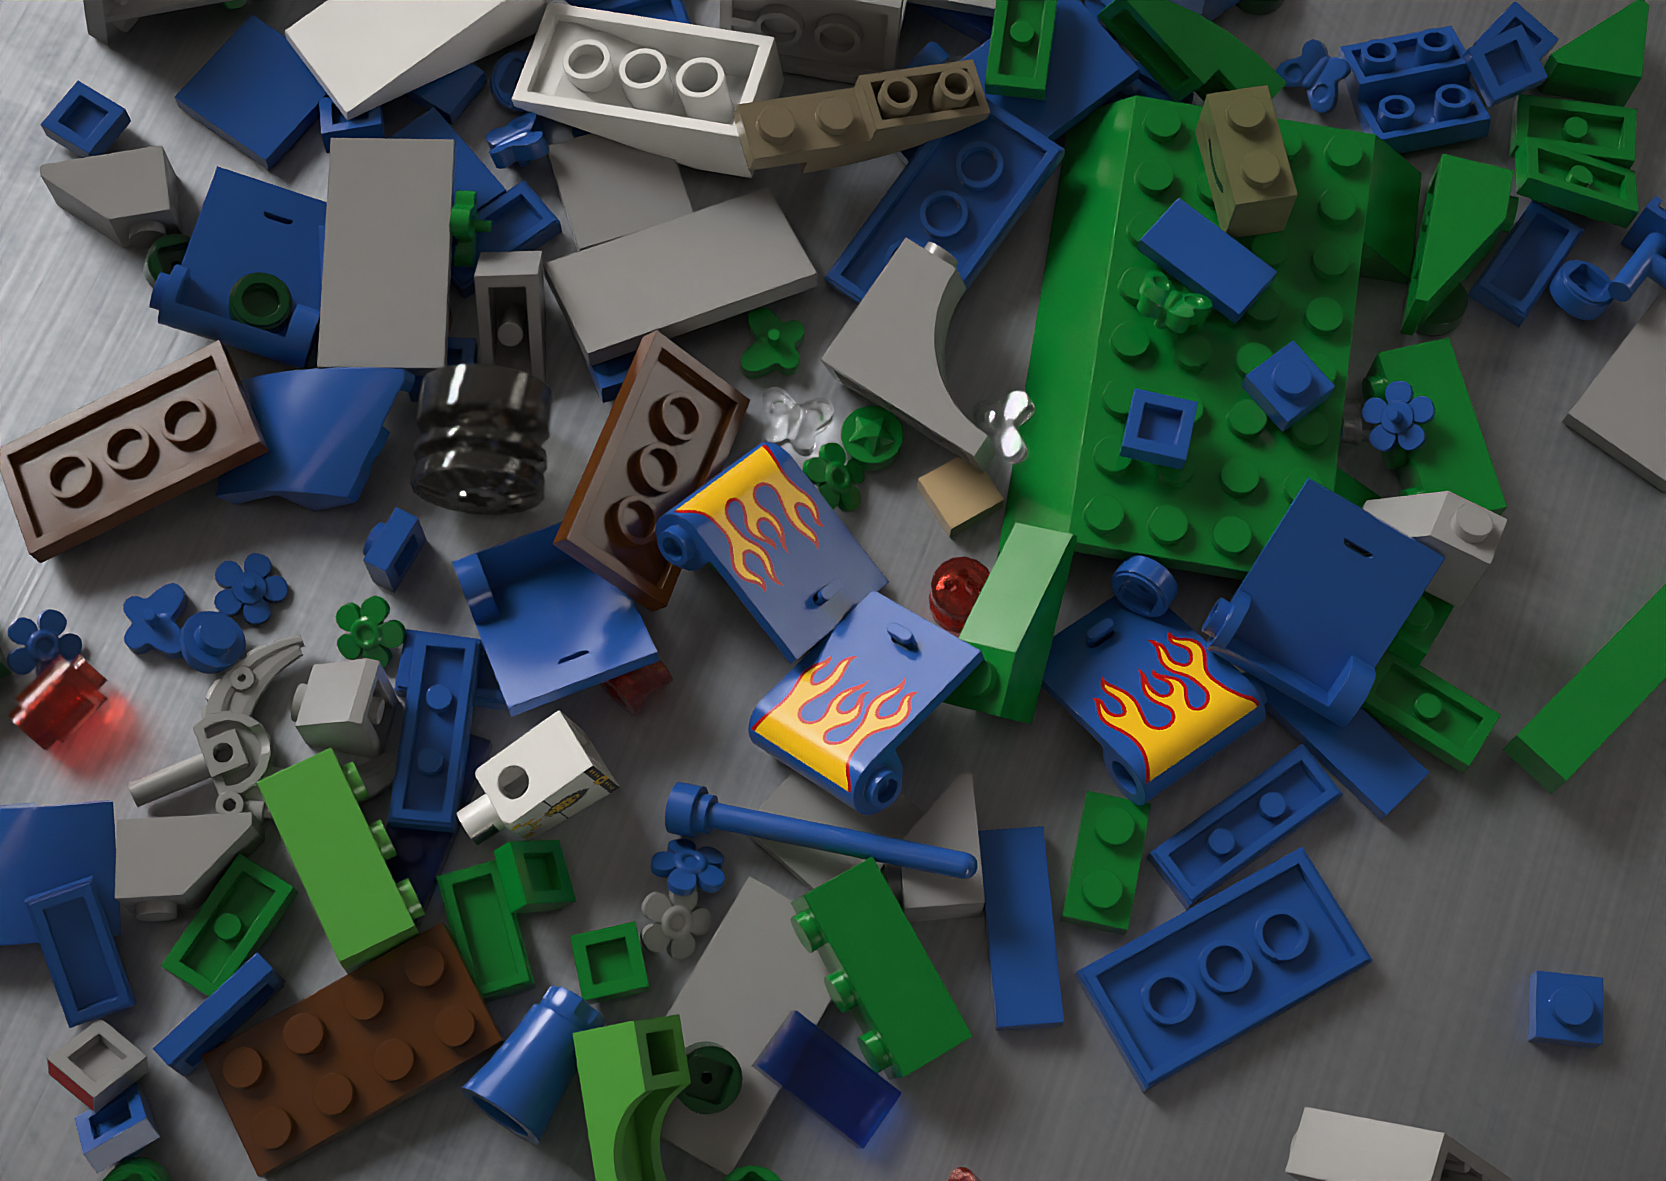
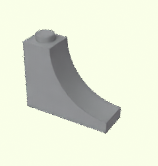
(897, 349)
(1365, 1149)

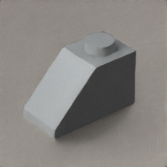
(119, 194)
(512, 311)
(1453, 528)
(346, 707)
(950, 825)
(178, 860)

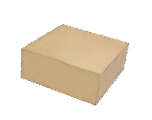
(959, 495)

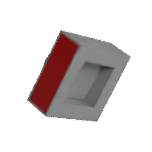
(97, 1065)

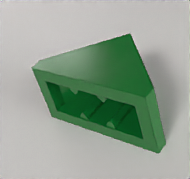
(1602, 62)

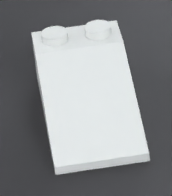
(389, 47)
(649, 82)

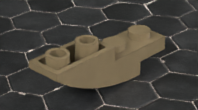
(864, 122)

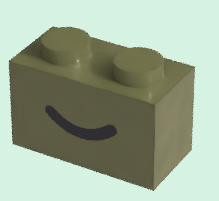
(1246, 162)

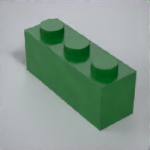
(1454, 449)
(879, 971)

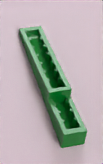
(1595, 699)

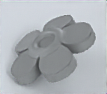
(674, 922)

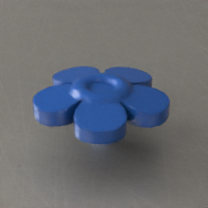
(1398, 418)
(249, 589)
(40, 642)
(689, 867)

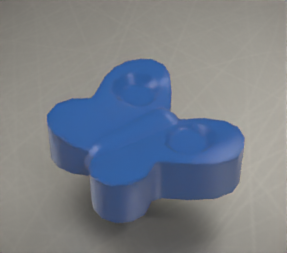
(1316, 74)
(517, 141)
(155, 621)

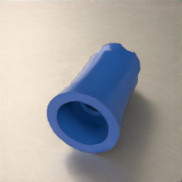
(533, 1065)

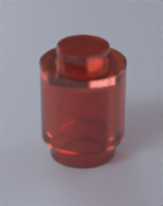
(59, 700)

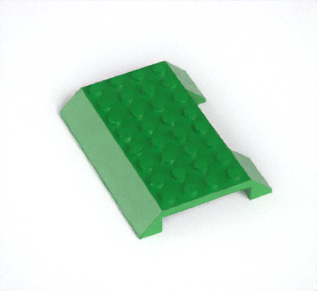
(1095, 347)

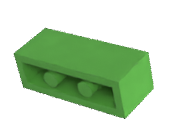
(342, 858)

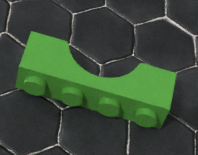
(627, 1084)

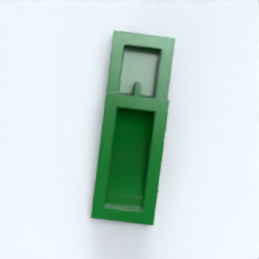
(1186, 49)

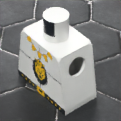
(555, 767)

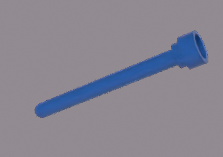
(695, 811)

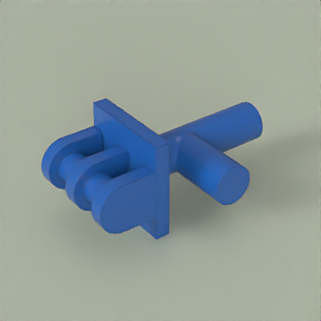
(1648, 243)

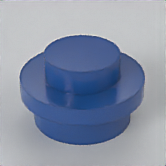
(211, 642)

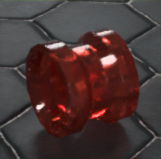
(953, 608)
(633, 687)

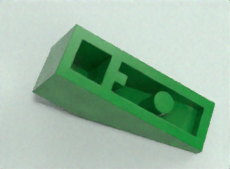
(1458, 227)
(1016, 623)

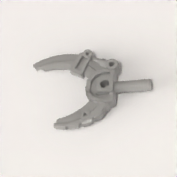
(236, 746)

